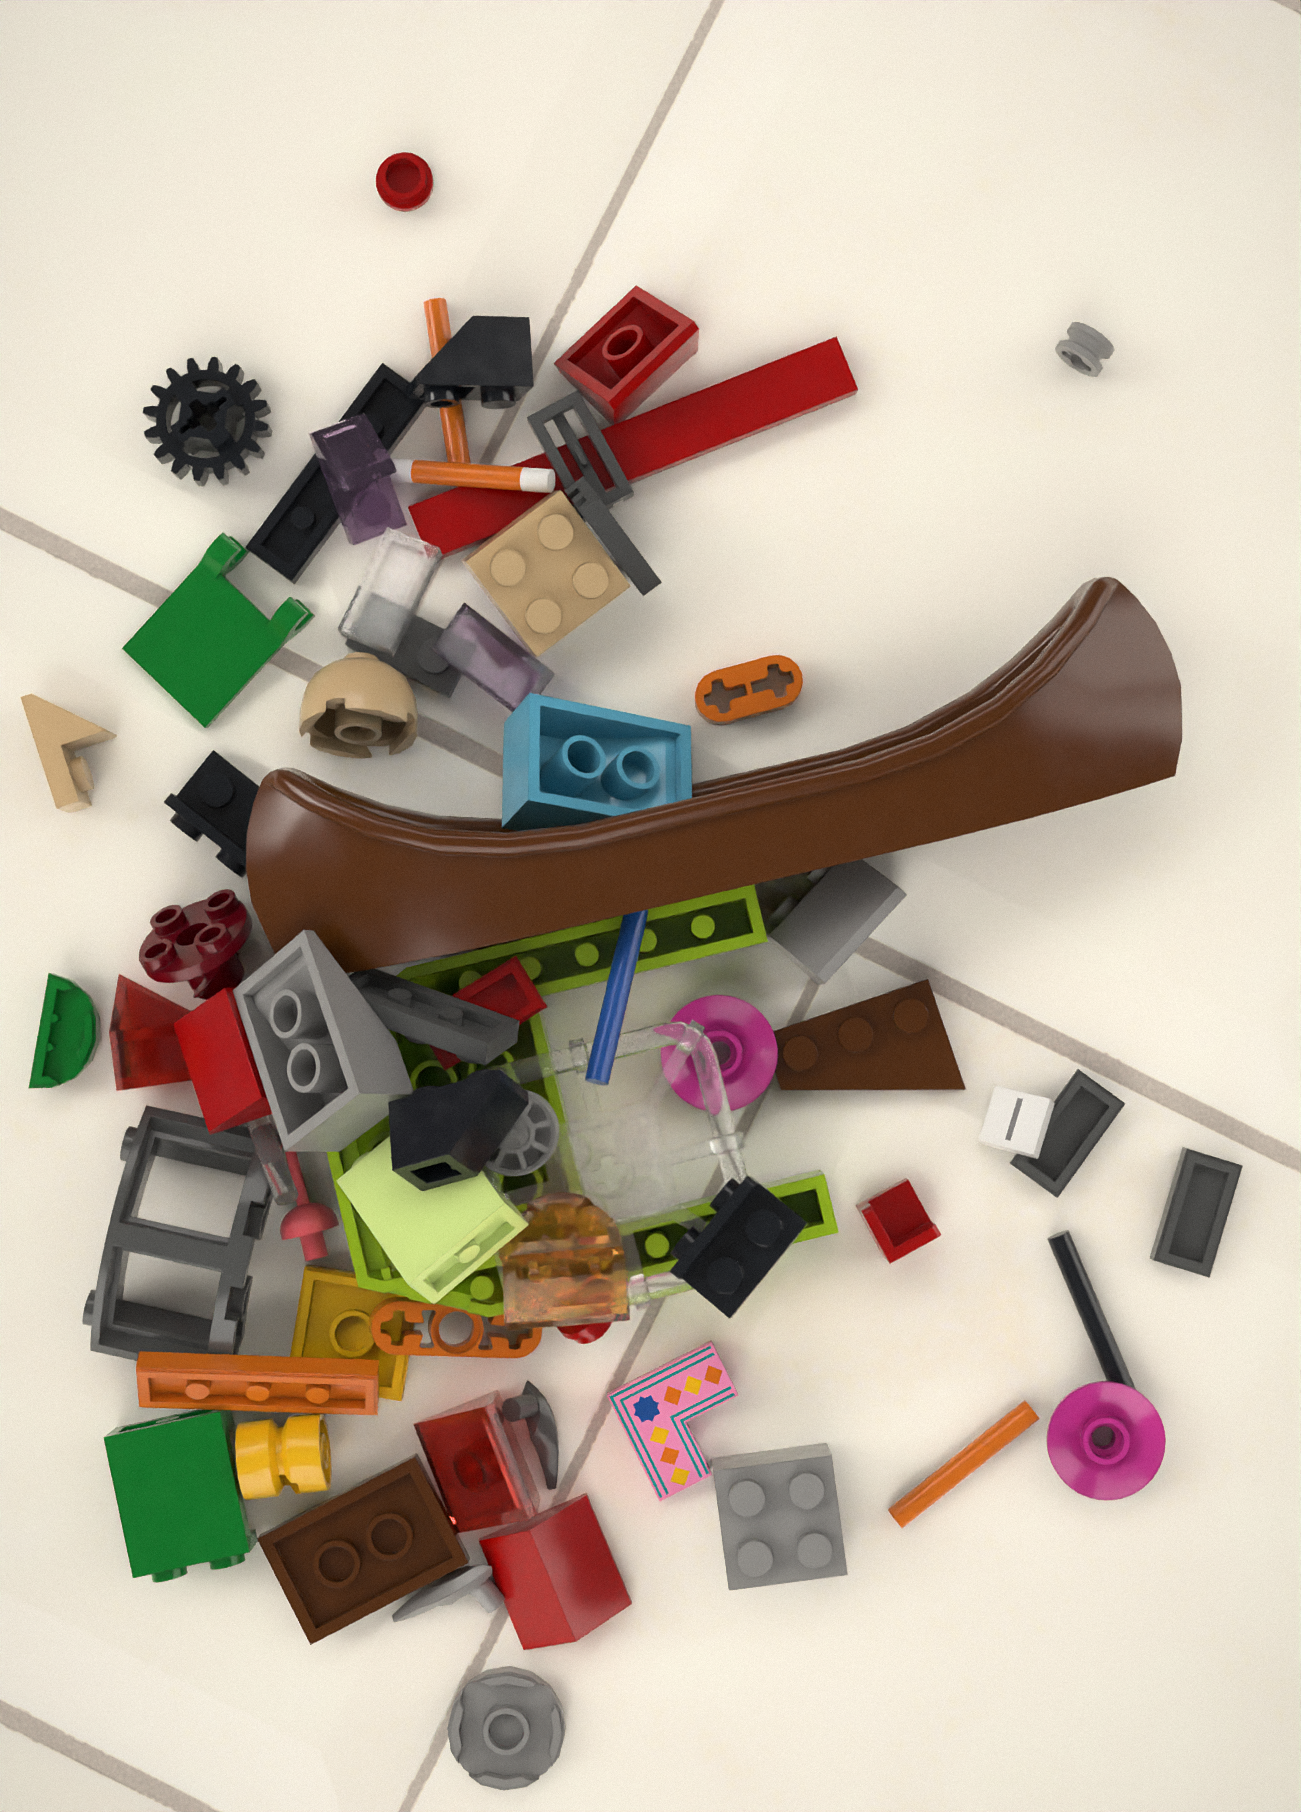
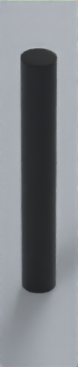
(1089, 1308)

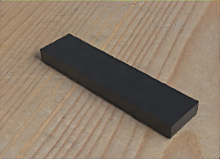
(306, 511)

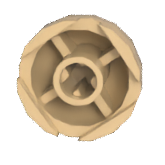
(358, 706)

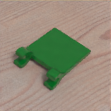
(211, 636)

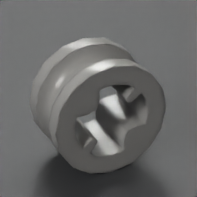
(1084, 349)

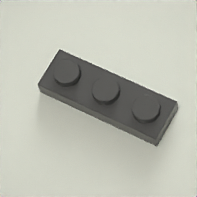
(436, 1018)

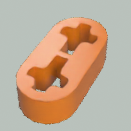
(744, 676)

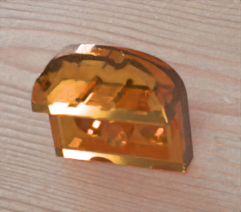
(564, 1266)

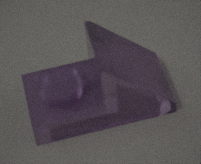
(358, 478)

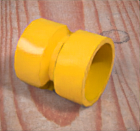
(283, 1456)

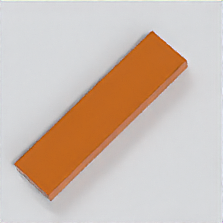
(257, 1383)

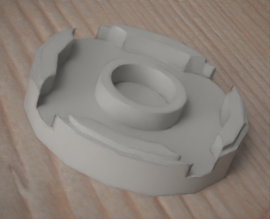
(506, 1728)

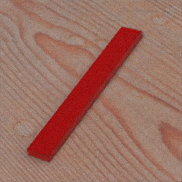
(654, 440)

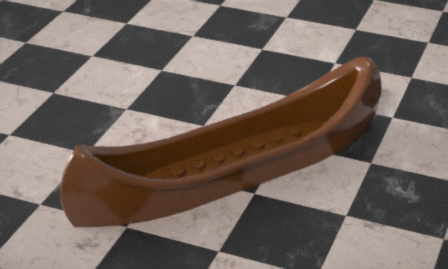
(1055, 727)

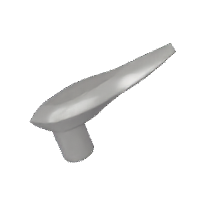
(452, 1587)

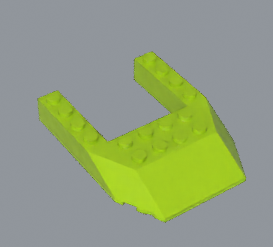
(556, 965)

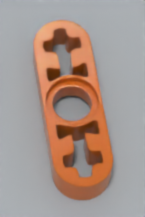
(411, 1340)

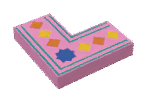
(657, 1411)

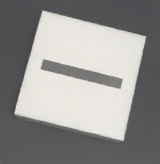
(1016, 1121)

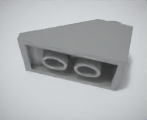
(318, 1048)

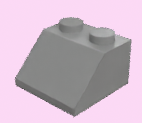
(833, 917)

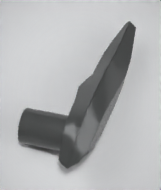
(541, 1427)

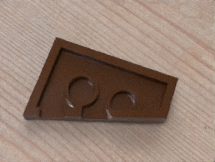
(871, 1045)

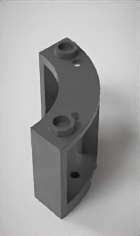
(130, 1327)

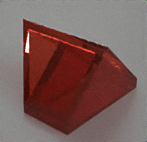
(144, 1038)

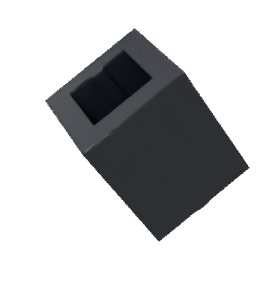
(481, 362)
(452, 1128)

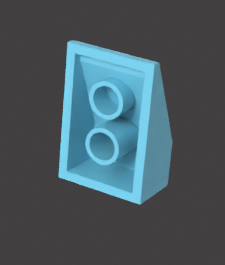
(588, 763)

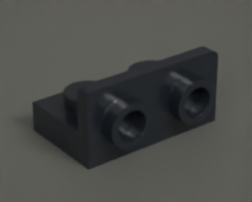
(219, 805)
(737, 1244)

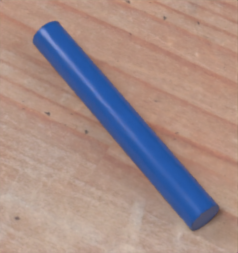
(616, 998)

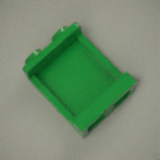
(179, 1493)

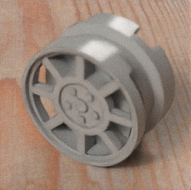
(528, 1141)

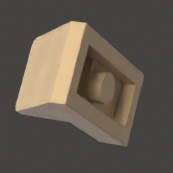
(56, 738)

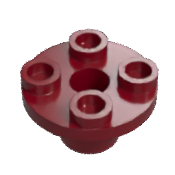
(198, 944)

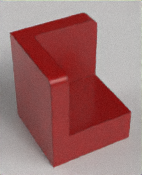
(897, 1221)

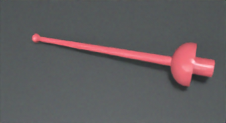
(307, 1218)

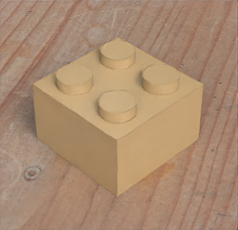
(546, 573)

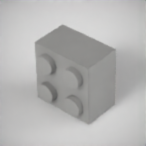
(779, 1516)

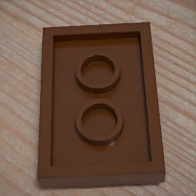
(363, 1548)

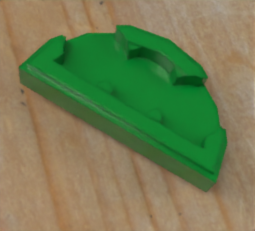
(66, 1034)

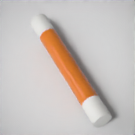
(474, 475)

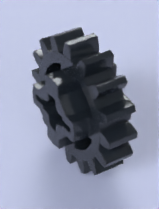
(188, 433)

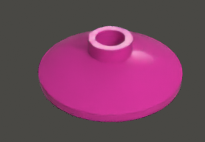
(750, 1044)
(1122, 1464)

